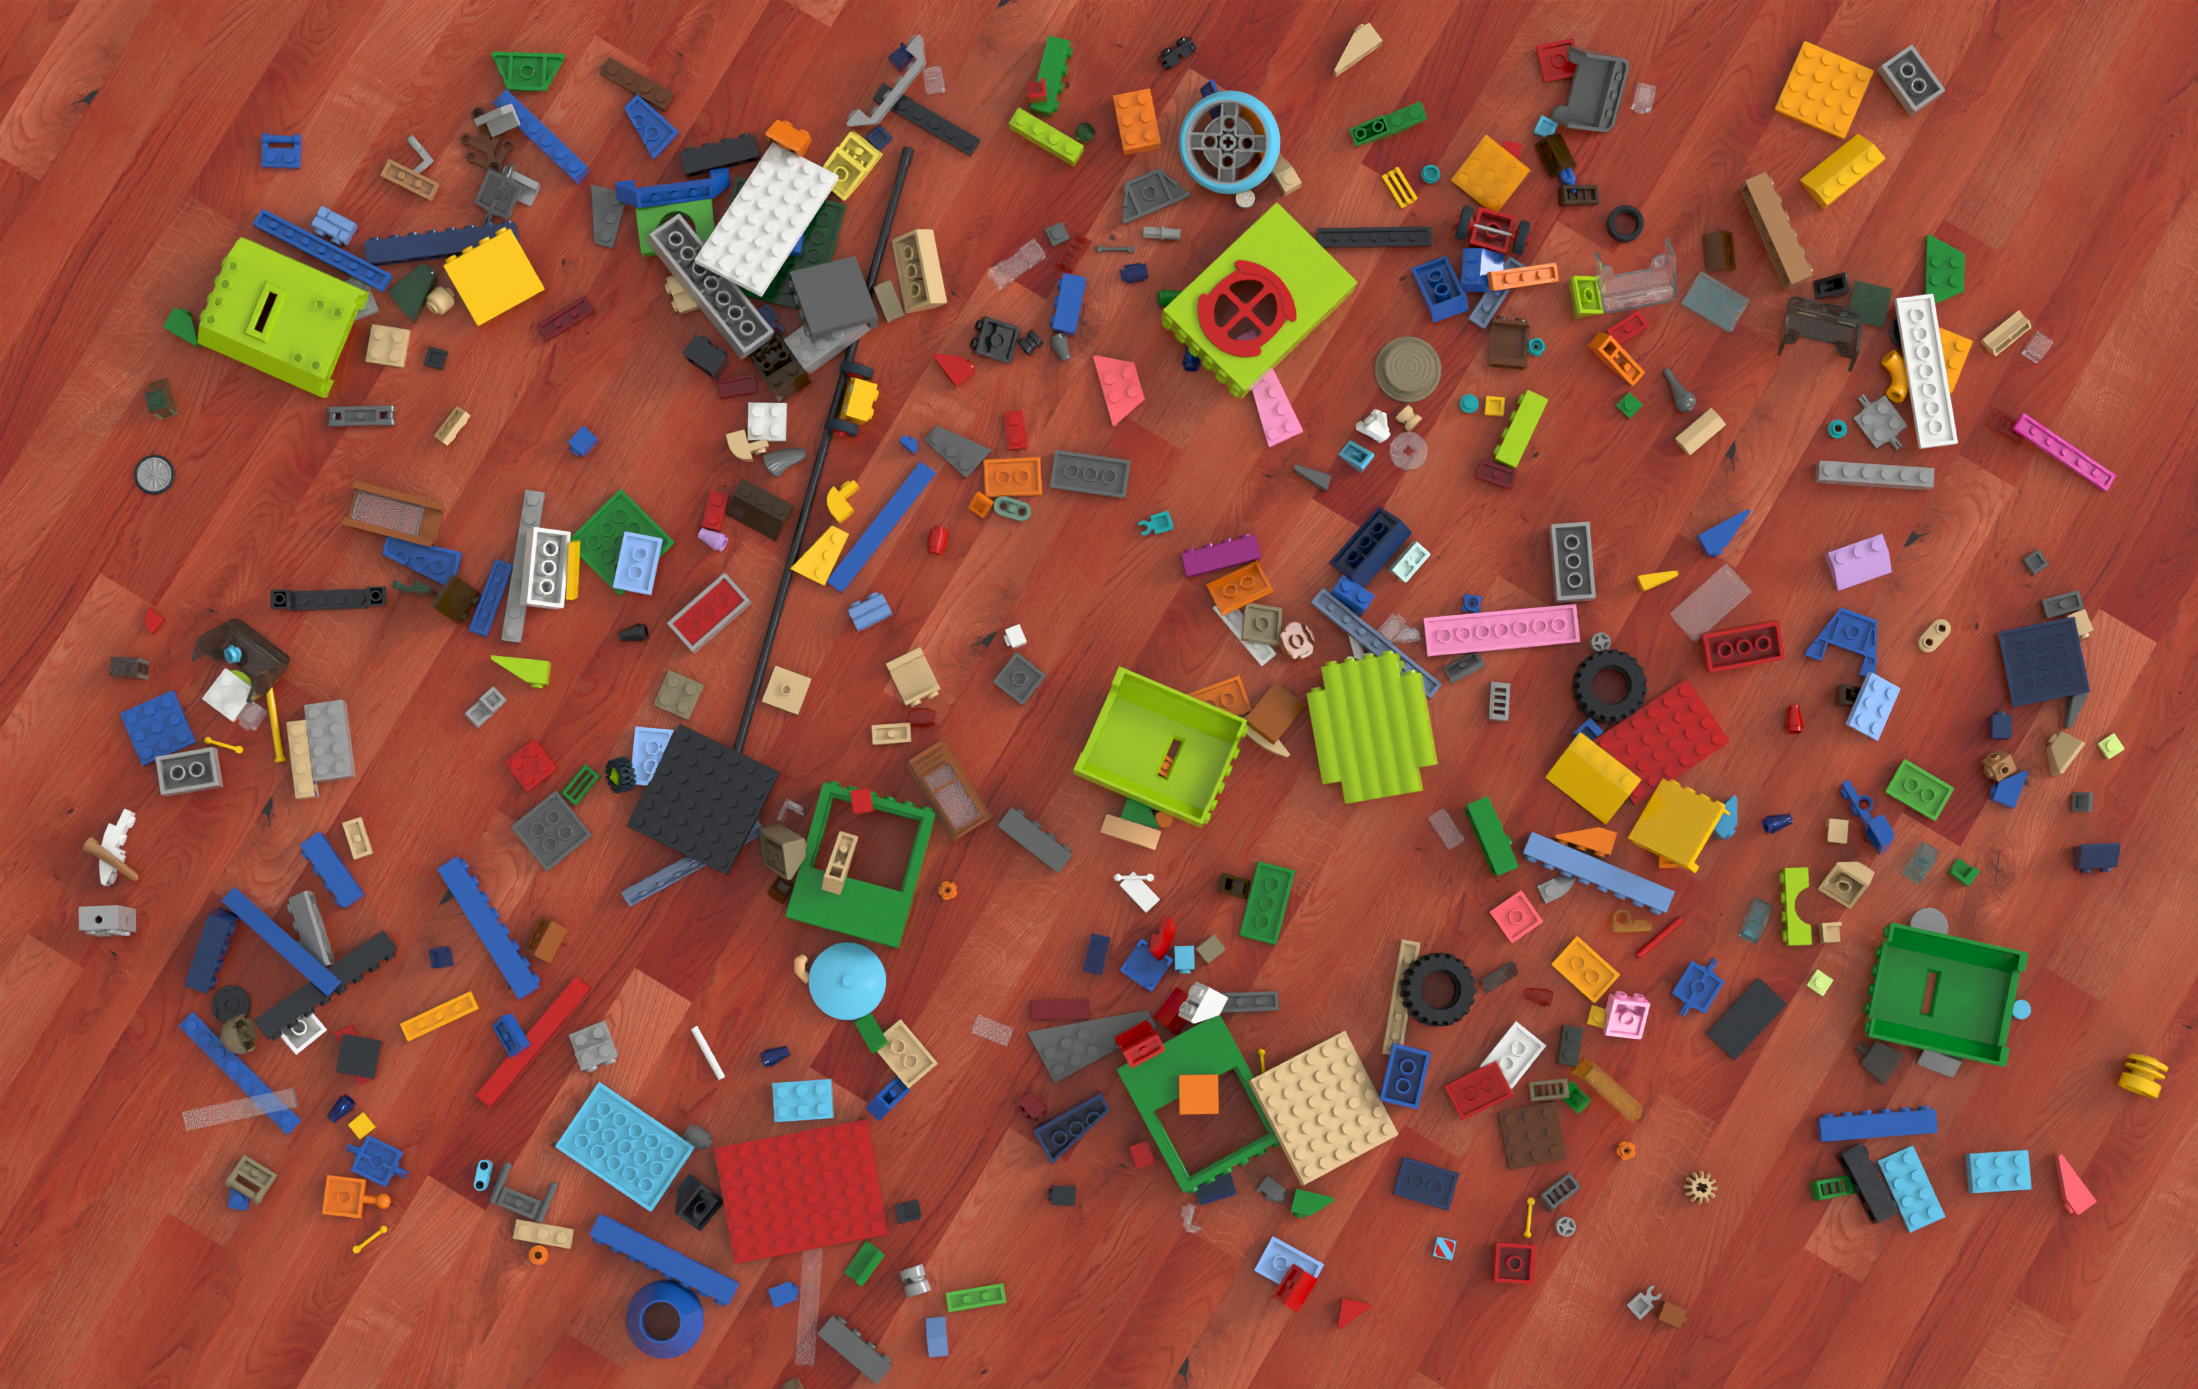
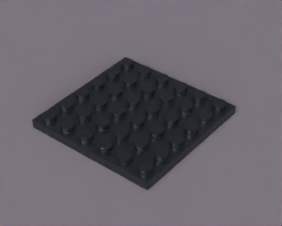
(703, 799)

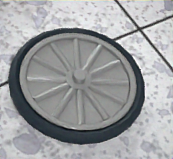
(154, 474)

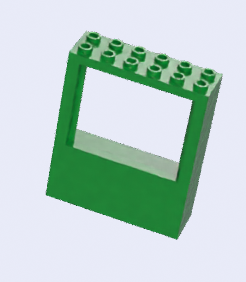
(862, 907)
(1155, 1083)

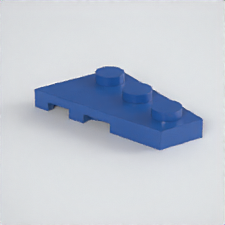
(651, 126)

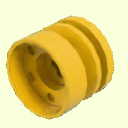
(2143, 1075)

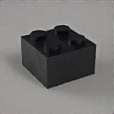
(706, 357)

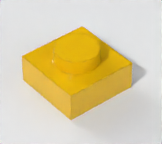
(1597, 1017)

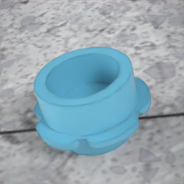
(232, 654)

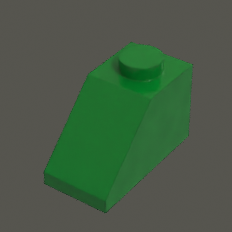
(183, 326)
(1139, 813)
(1308, 1203)

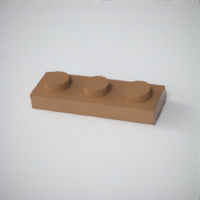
(410, 180)

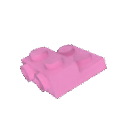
(1626, 1015)

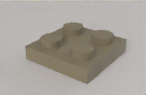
(1261, 624)
(678, 695)

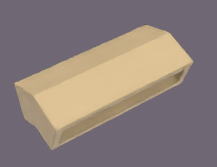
(2006, 333)
(1700, 431)

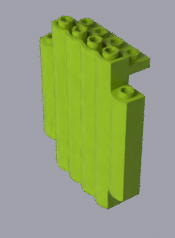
(1372, 727)

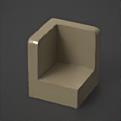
(1210, 949)

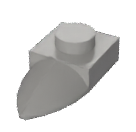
(1555, 888)

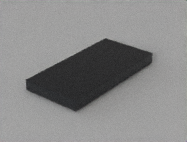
(1746, 1019)

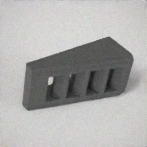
(1315, 477)
(2073, 708)
(1545, 1200)

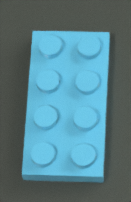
(1910, 1188)

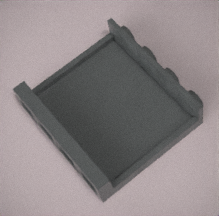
(832, 297)

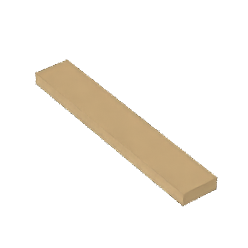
(1397, 1013)

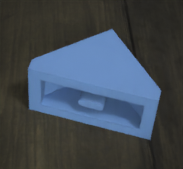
(937, 1336)

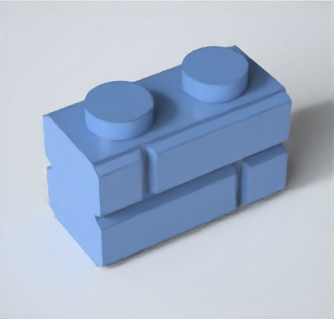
(334, 226)
(870, 611)

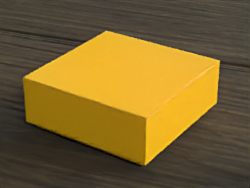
(1494, 406)
(362, 1126)

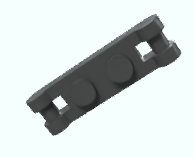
(361, 416)

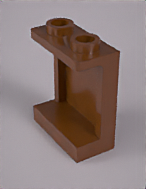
(1508, 343)

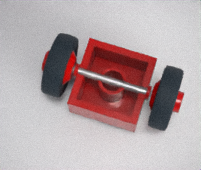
(1492, 230)

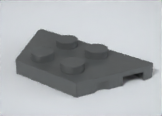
(1150, 194)

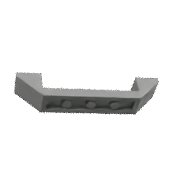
(916, 48)

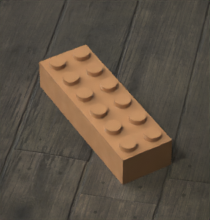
(1776, 231)

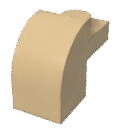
(742, 449)

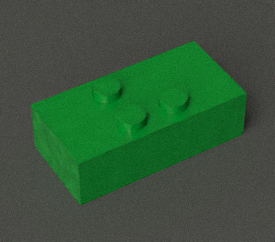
(1491, 836)

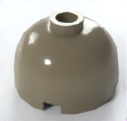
(238, 1035)

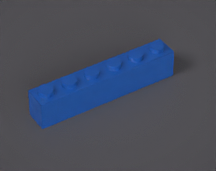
(545, 139)
(1877, 1125)

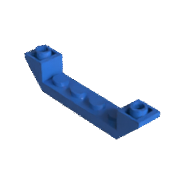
(673, 192)

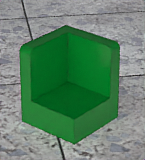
(1963, 873)

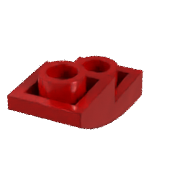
(1161, 942)

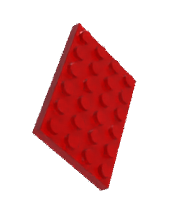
(1664, 738)

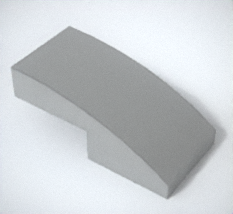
(485, 707)

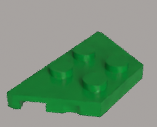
(528, 70)
(1943, 270)

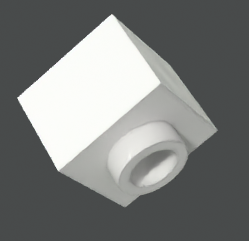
(1015, 637)

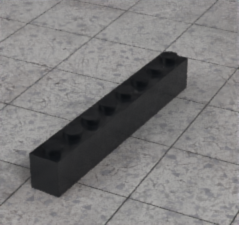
(308, 997)

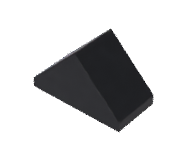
(1832, 286)

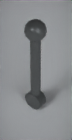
(1130, 249)

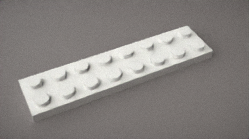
(1926, 371)

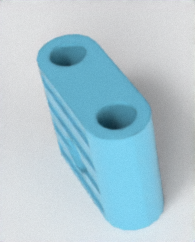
(483, 1175)

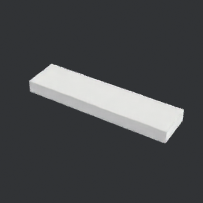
(1261, 652)

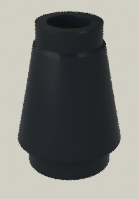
(637, 632)

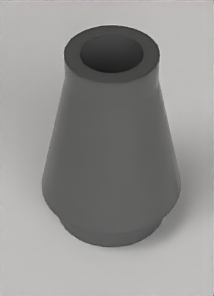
(1060, 346)

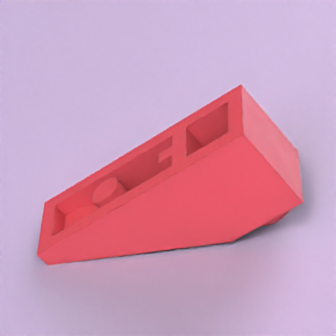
(2073, 1191)

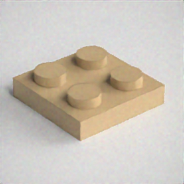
(388, 346)

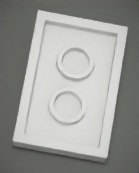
(1515, 1052)

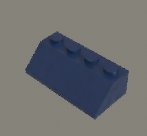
(1371, 547)

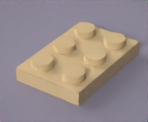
(906, 1054)

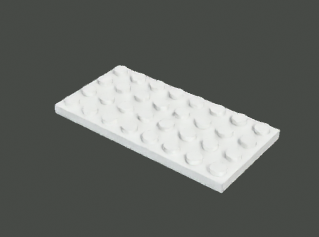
(766, 219)

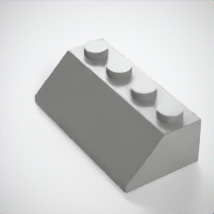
(311, 927)

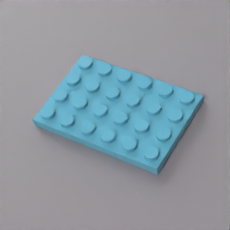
(625, 1146)

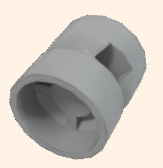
(914, 1280)

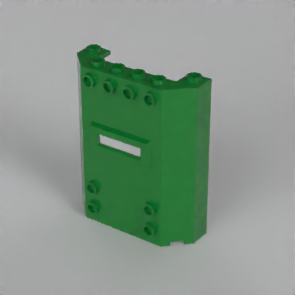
(1969, 999)

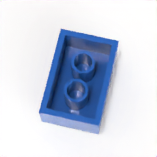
(1404, 1075)

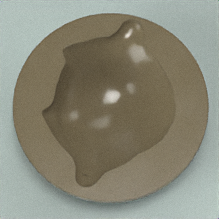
(1408, 369)

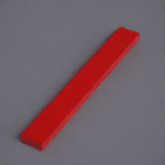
(537, 1038)

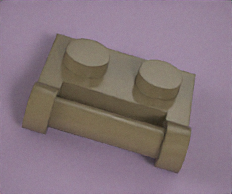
(253, 1173)

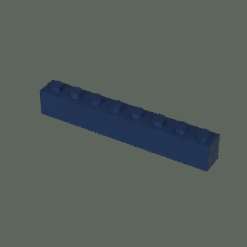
(430, 245)

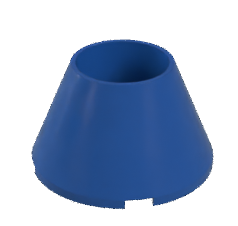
(690, 1315)

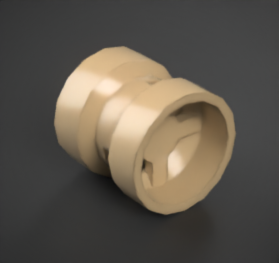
(1408, 418)

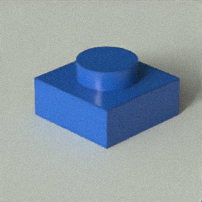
(909, 443)
(238, 1200)

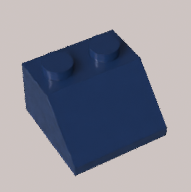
(2096, 856)

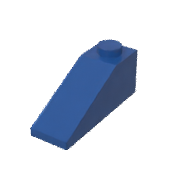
(1718, 537)

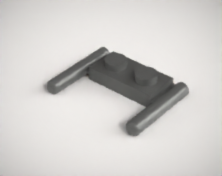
(521, 1202)

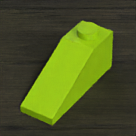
(532, 671)

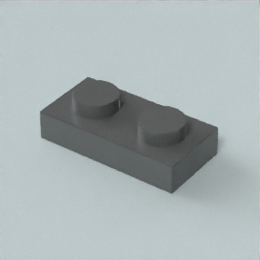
(2062, 604)
(1463, 667)

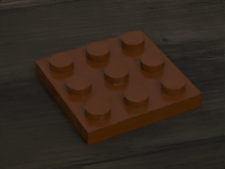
(1532, 1135)

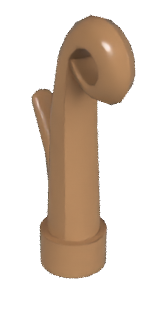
(92, 847)

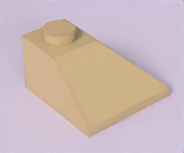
(2062, 751)
(1847, 882)

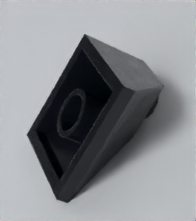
(696, 1202)

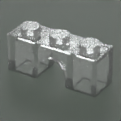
(1022, 261)

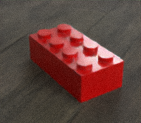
(1742, 646)

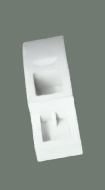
(113, 838)

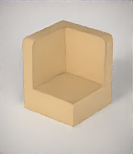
(1837, 830)
(1829, 932)

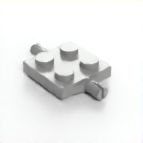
(1880, 422)

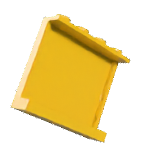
(493, 276)
(1677, 824)

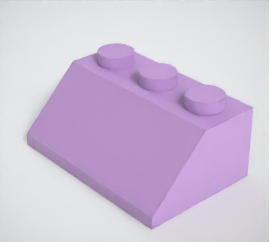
(1859, 562)

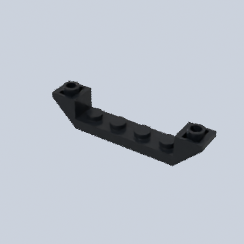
(328, 599)

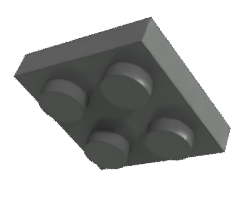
(1019, 678)

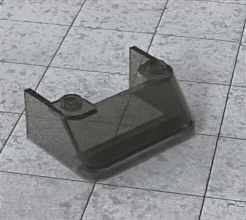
(1822, 323)
(258, 657)

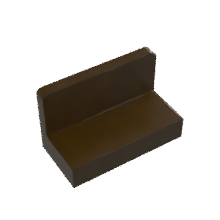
(1555, 154)

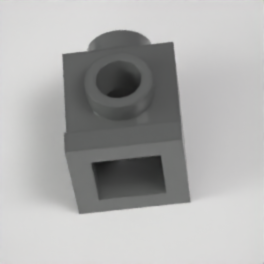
(1271, 1190)

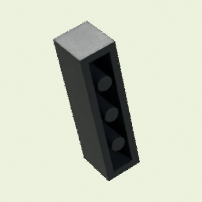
(720, 155)
(1867, 1183)

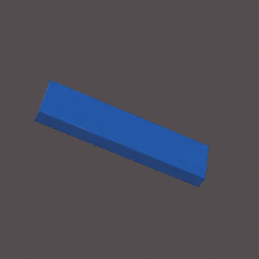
(491, 598)

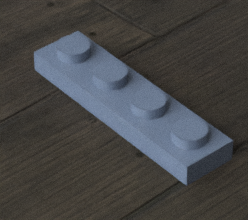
(1492, 300)

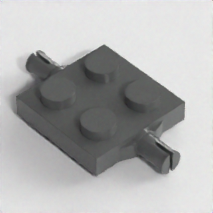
(499, 193)

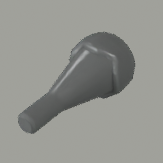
(1683, 399)

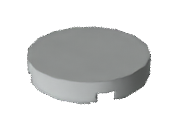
(1930, 920)

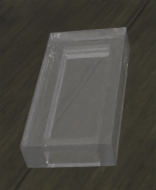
(1446, 829)
(992, 1030)

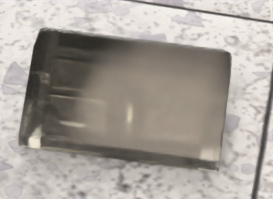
(1499, 977)

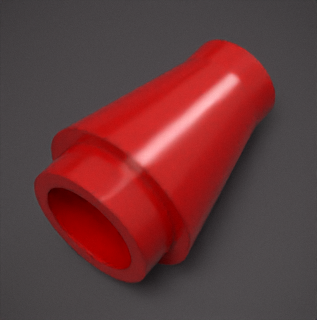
(1794, 720)

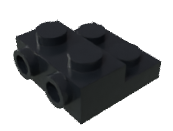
(994, 339)

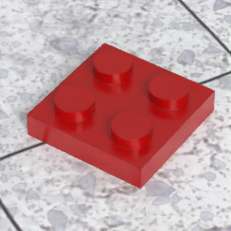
(1554, 60)
(531, 765)

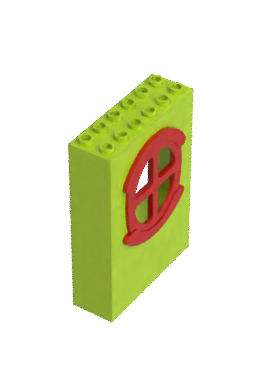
(1289, 267)

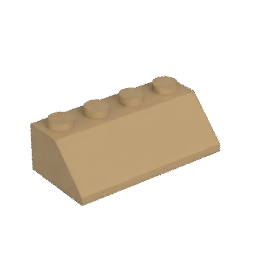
(919, 270)

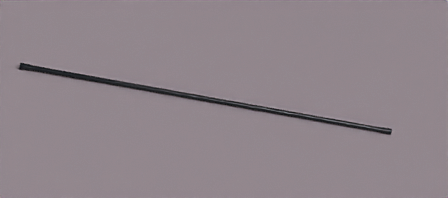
(904, 163)

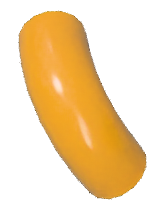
(1896, 366)

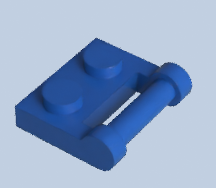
(281, 157)

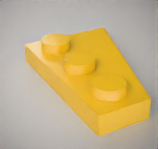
(821, 556)

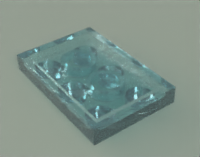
(1715, 302)

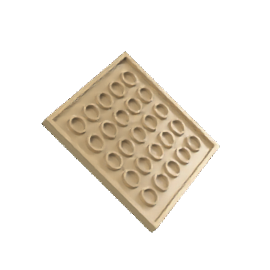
(1323, 1108)

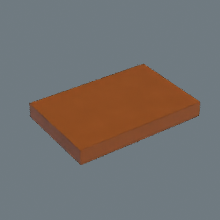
(1274, 713)

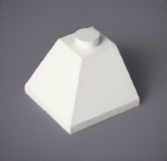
(303, 1034)

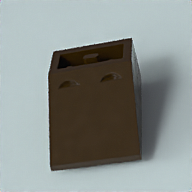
(779, 368)

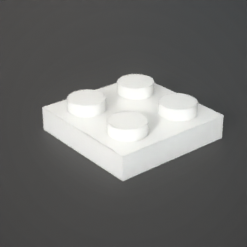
(767, 421)
(228, 694)

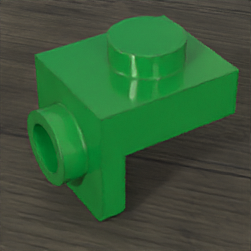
(1577, 1099)

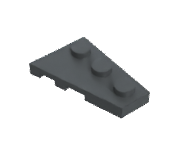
(606, 216)
(957, 450)

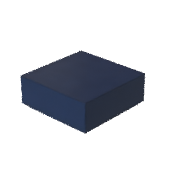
(879, 138)

